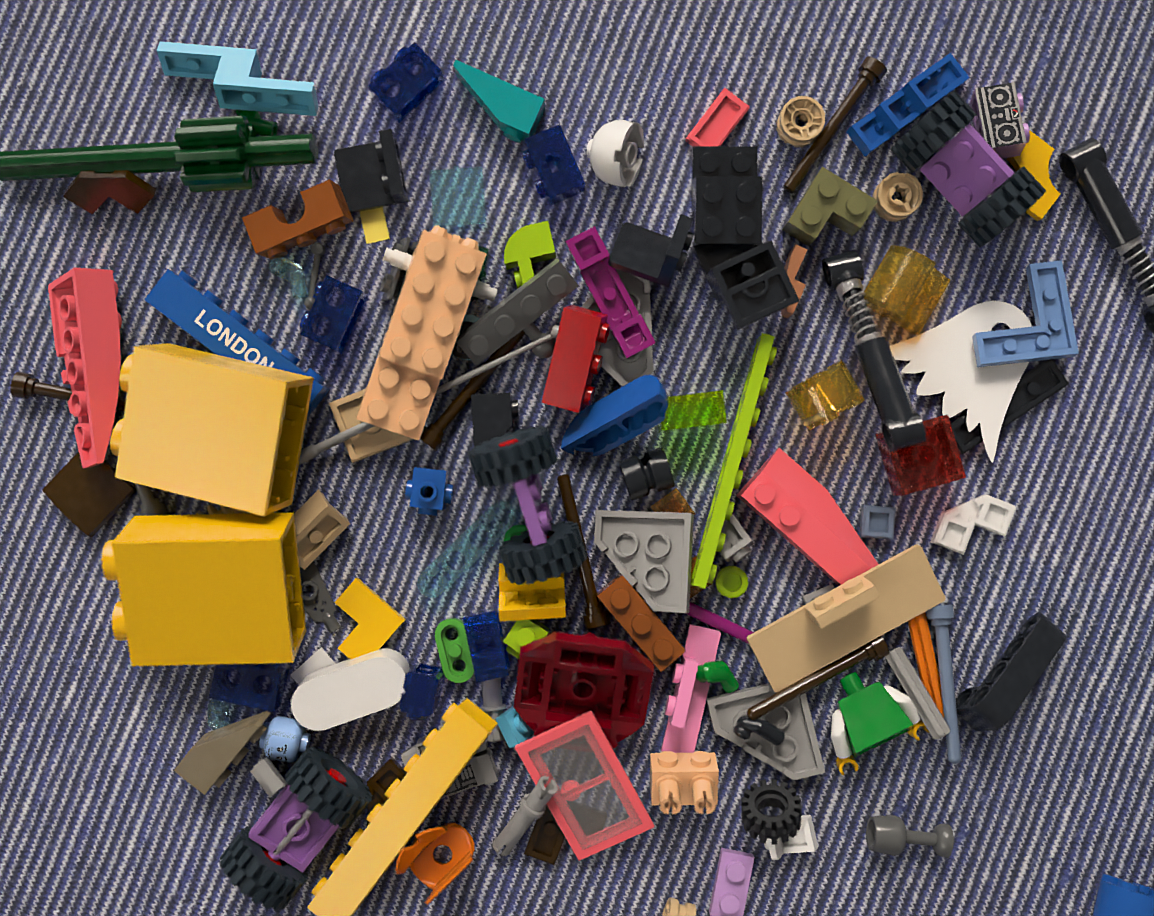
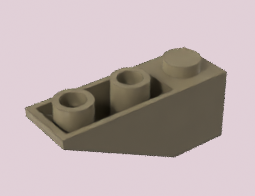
(211, 756)

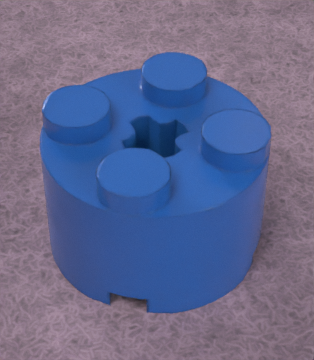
(1123, 898)

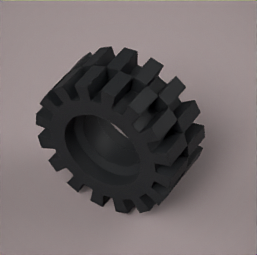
(767, 826)

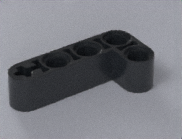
(1012, 676)

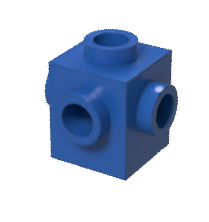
(421, 481)

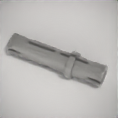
(531, 808)

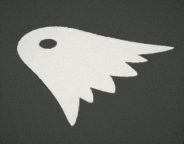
(951, 367)

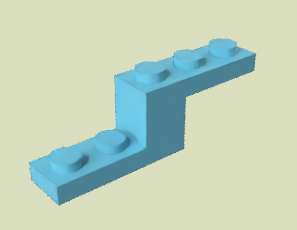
(238, 78)

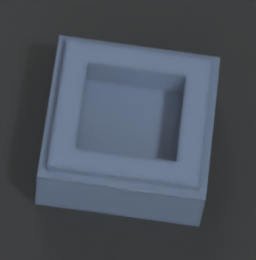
(877, 522)

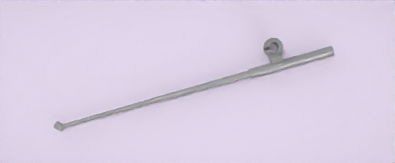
(314, 450)

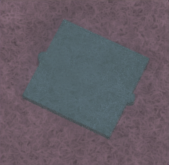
(458, 196)

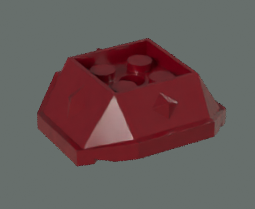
(581, 674)

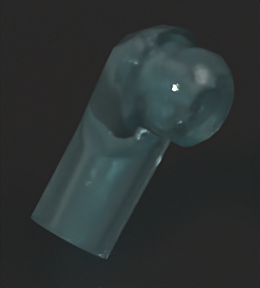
(292, 273)

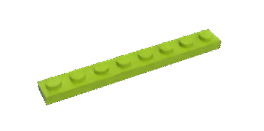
(730, 475)

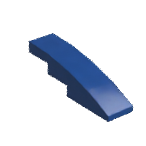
(907, 104)

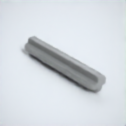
(918, 693)

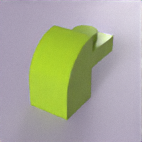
(528, 246)

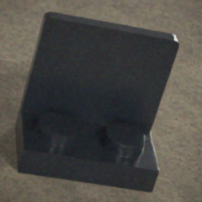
(372, 174)

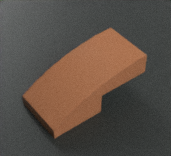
(792, 266)

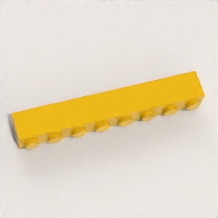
(404, 811)

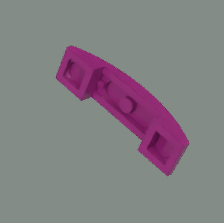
(609, 292)

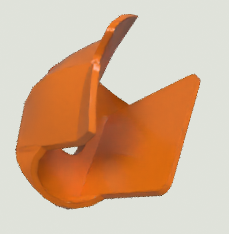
(426, 868)

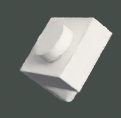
(803, 842)

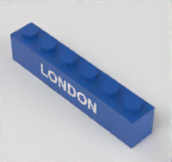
(223, 331)

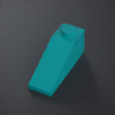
(509, 106)

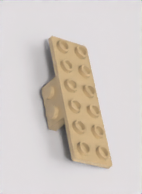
(846, 618)

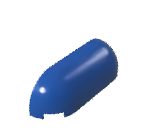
(617, 417)

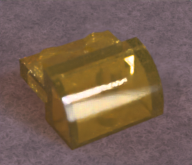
(906, 288)

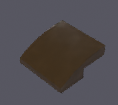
(88, 494)

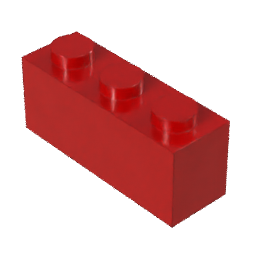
(576, 358)

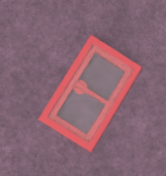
(594, 795)

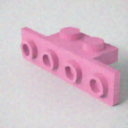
(690, 695)

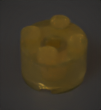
(825, 395)

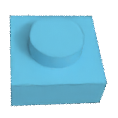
(513, 727)

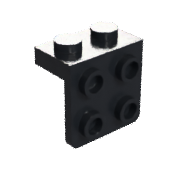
(651, 253)

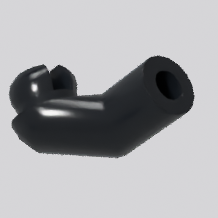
(760, 727)

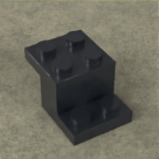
(726, 195)
(746, 279)

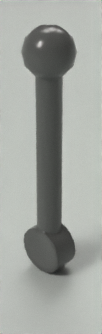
(318, 251)

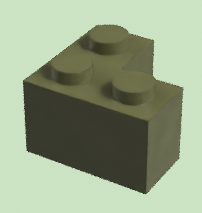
(829, 200)

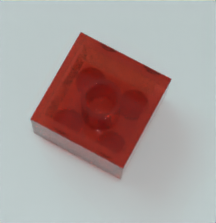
(923, 464)

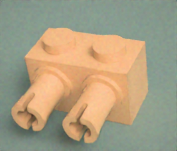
(684, 780)

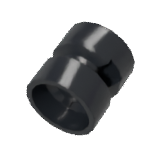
(646, 473)

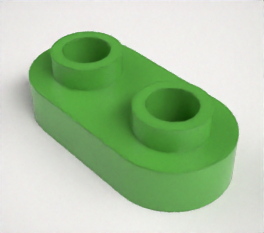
(453, 649)

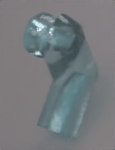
(217, 714)

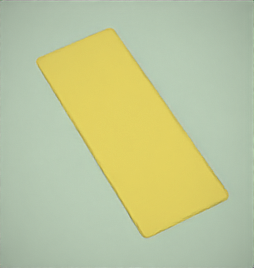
(374, 225)

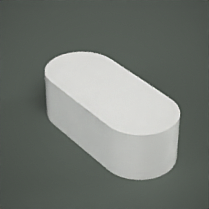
(350, 689)

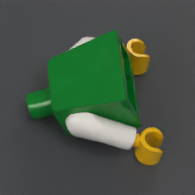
(870, 719)

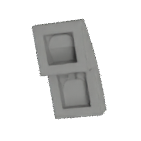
(268, 777)

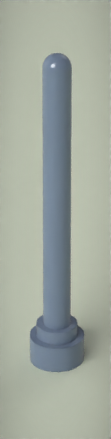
(941, 618)

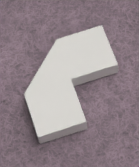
(958, 522)

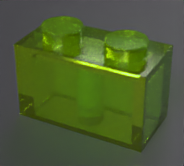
(694, 411)

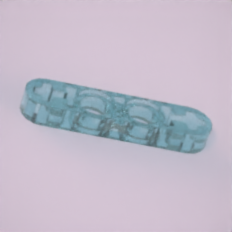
(464, 545)

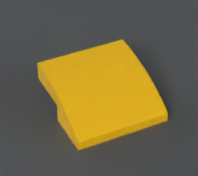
(531, 601)

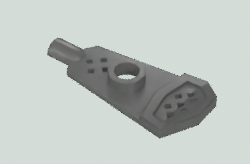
(312, 577)

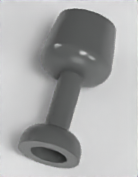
(889, 836)

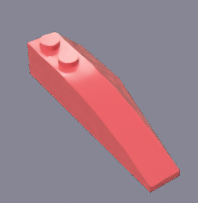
(89, 340)
(807, 517)

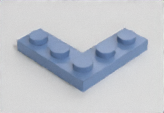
(1054, 328)

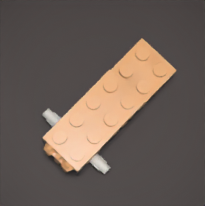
(423, 329)

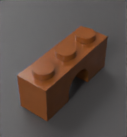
(323, 213)
(640, 622)

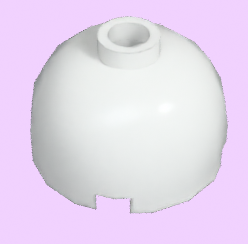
(615, 152)

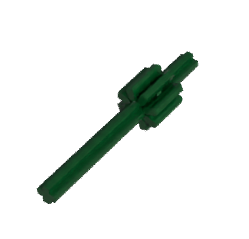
(207, 153)

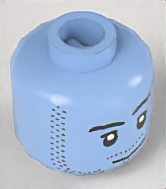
(284, 739)

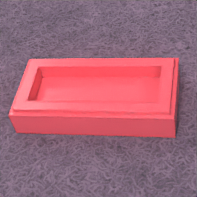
(718, 120)

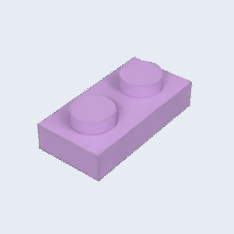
(731, 883)

